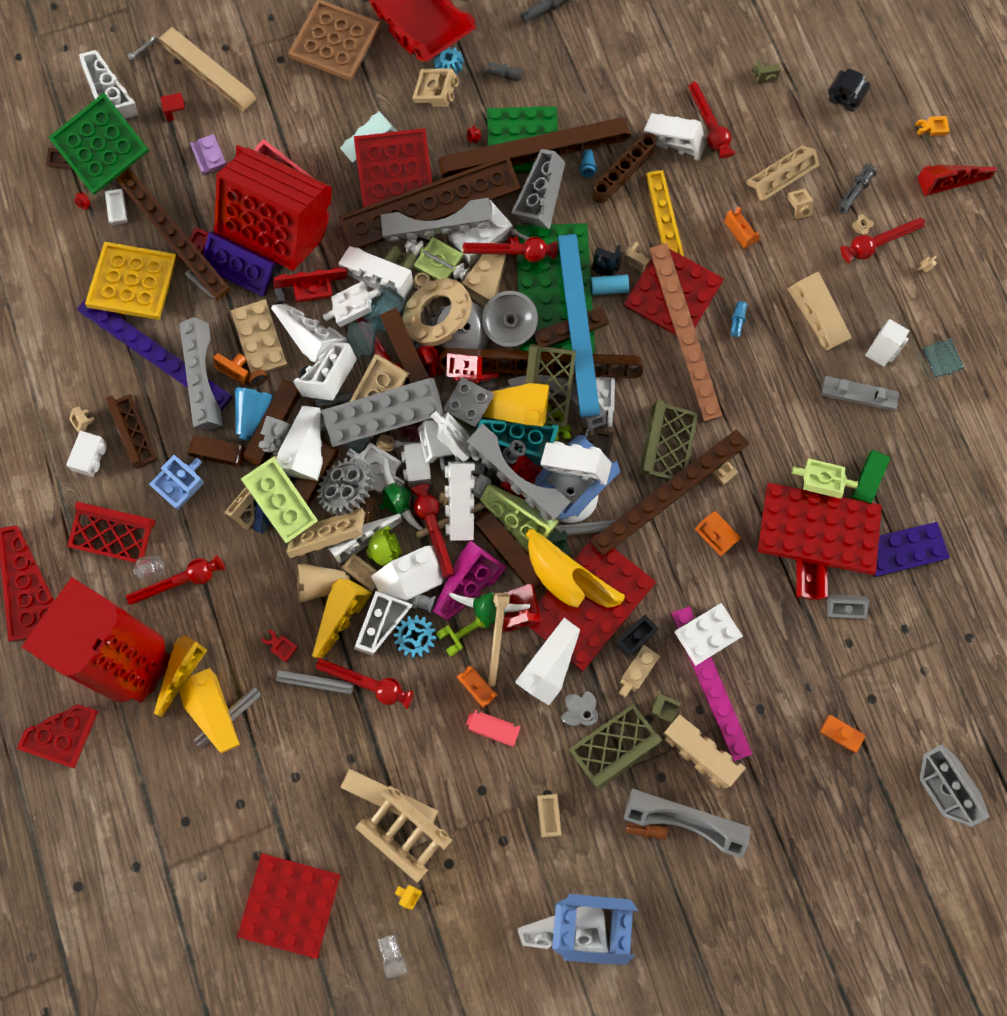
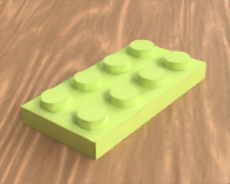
(279, 499)

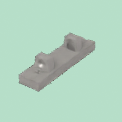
(860, 393)

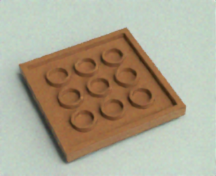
(334, 40)

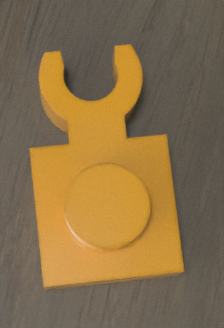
(935, 126)

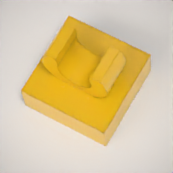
(408, 896)

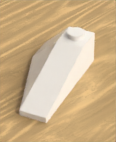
(301, 449)
(346, 548)
(549, 666)
(589, 931)

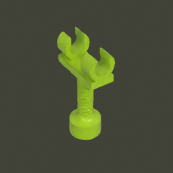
(454, 649)

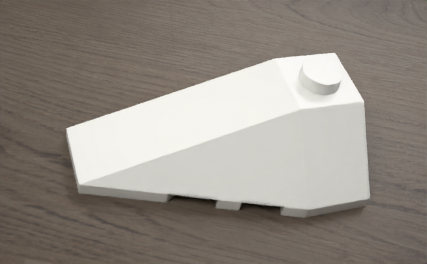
(306, 333)

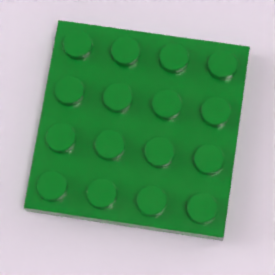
(520, 123)
(99, 144)

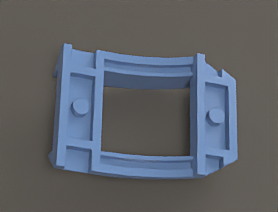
(592, 491)
(620, 929)

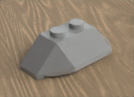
(952, 787)

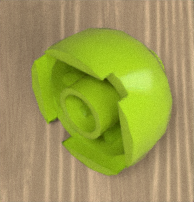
(383, 546)

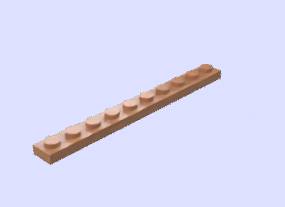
(685, 332)

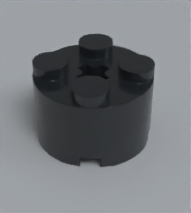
(848, 89)

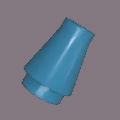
(588, 165)

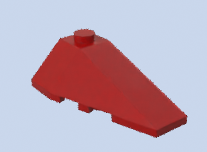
(947, 177)

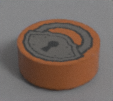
(257, 377)

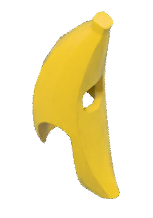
(566, 577)

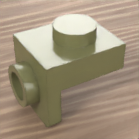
(766, 73)
(400, 258)

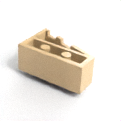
(485, 277)

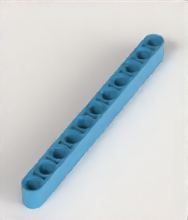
(578, 326)

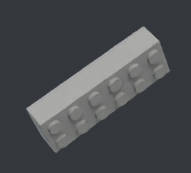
(382, 412)

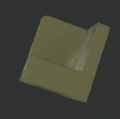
(665, 708)

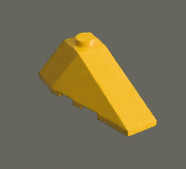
(520, 404)
(341, 605)
(207, 707)

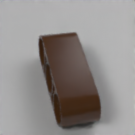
(216, 451)

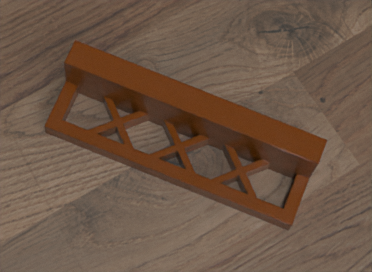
(125, 434)

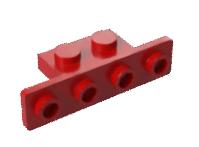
(311, 285)

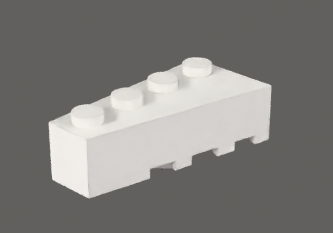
(103, 81)
(377, 271)
(460, 500)

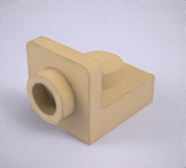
(802, 203)
(636, 260)

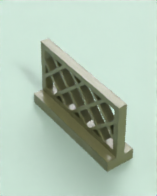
(532, 376)
(654, 434)
(627, 760)

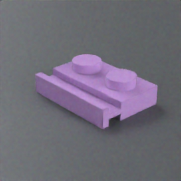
(208, 154)

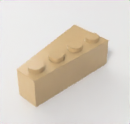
(820, 310)
(703, 753)

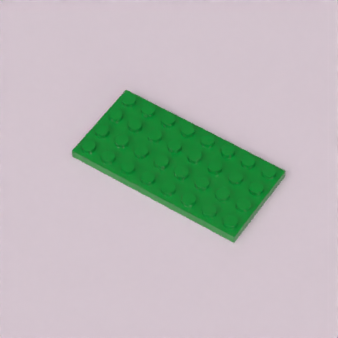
(544, 281)

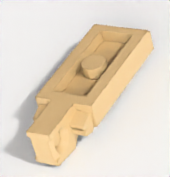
(638, 670)

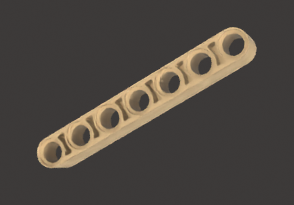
(207, 69)

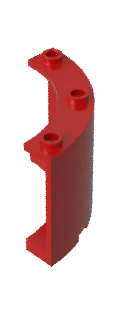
(424, 25)

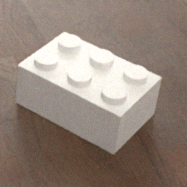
(497, 233)

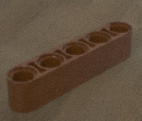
(622, 175)
(403, 345)
(280, 409)
(308, 488)
(507, 548)

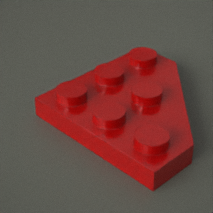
(60, 736)

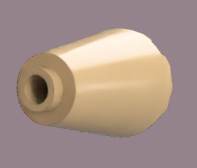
(316, 581)

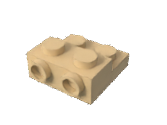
(436, 87)

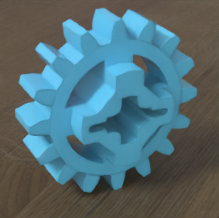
(424, 633)

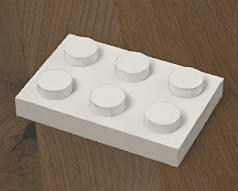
(708, 634)

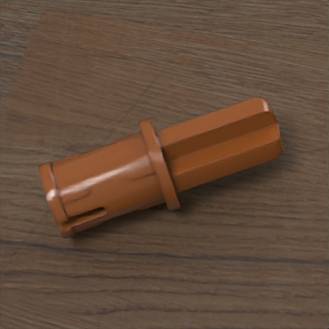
(647, 830)

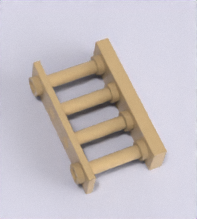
(400, 853)

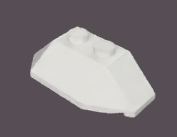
(410, 574)

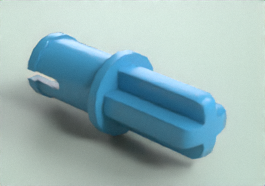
(738, 318)

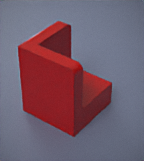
(171, 104)

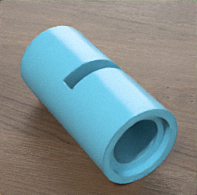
(609, 284)

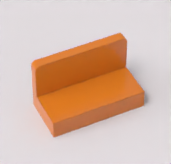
(717, 533)

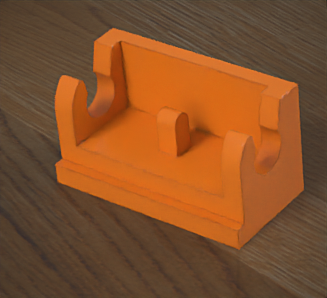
(741, 228)
(477, 686)

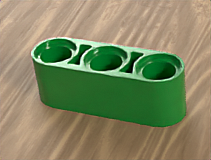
(871, 476)

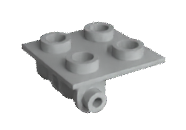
(468, 402)

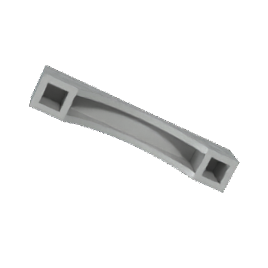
(474, 214)
(204, 408)
(547, 500)
(725, 834)

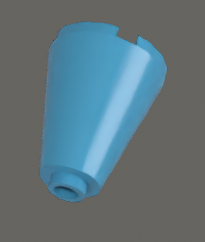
(249, 410)

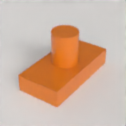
(232, 368)
(842, 734)

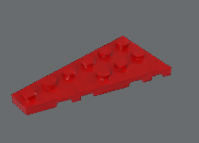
(24, 586)

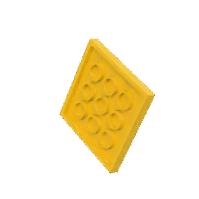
(131, 280)

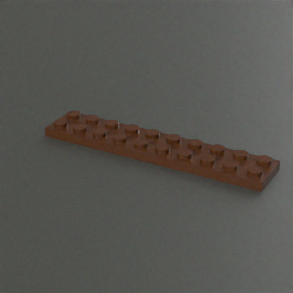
(432, 200)

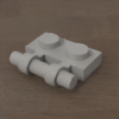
(273, 430)

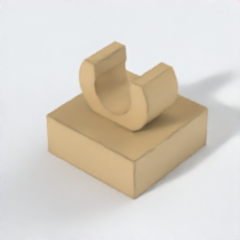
(79, 419)
(725, 473)

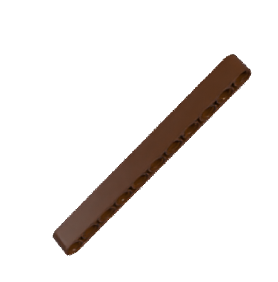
(528, 148)
(513, 367)

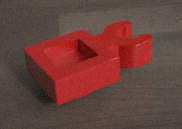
(430, 358)
(281, 647)

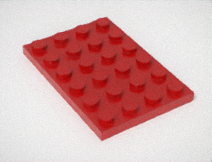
(820, 529)
(595, 621)

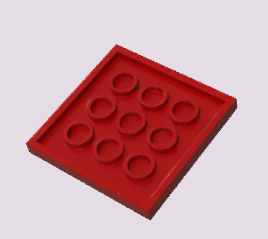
(392, 163)
(697, 284)
(289, 906)

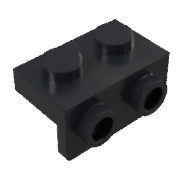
(607, 262)

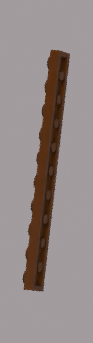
(173, 234)
(669, 493)

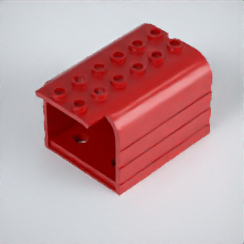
(275, 207)
(99, 645)

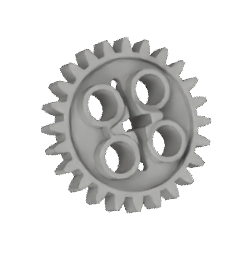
(345, 486)

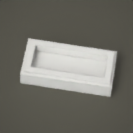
(116, 207)

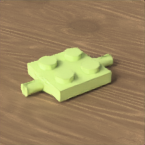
(824, 478)

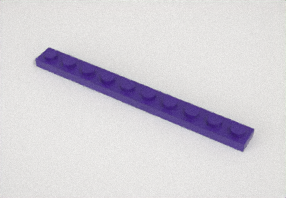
(147, 348)

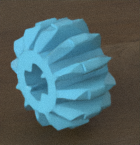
(449, 59)

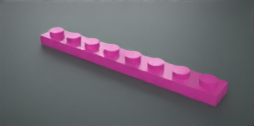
(716, 697)

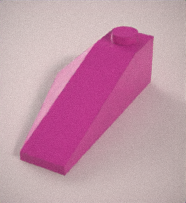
(473, 572)

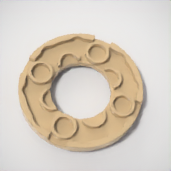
(457, 318)

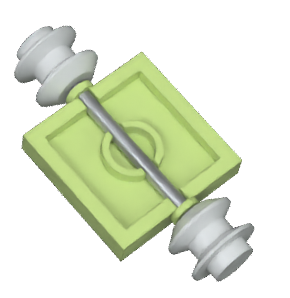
(437, 259)

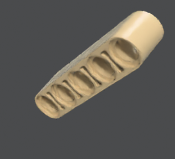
(372, 790)

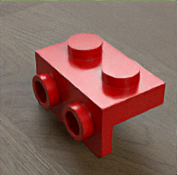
(811, 581)

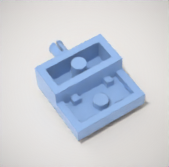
(177, 481)

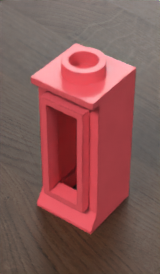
(493, 728)

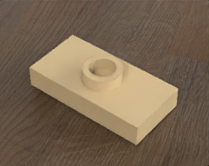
(360, 571)
(549, 815)

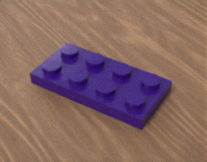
(238, 263)
(910, 549)

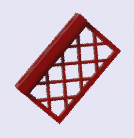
(113, 516)

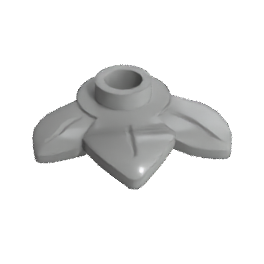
(578, 707)

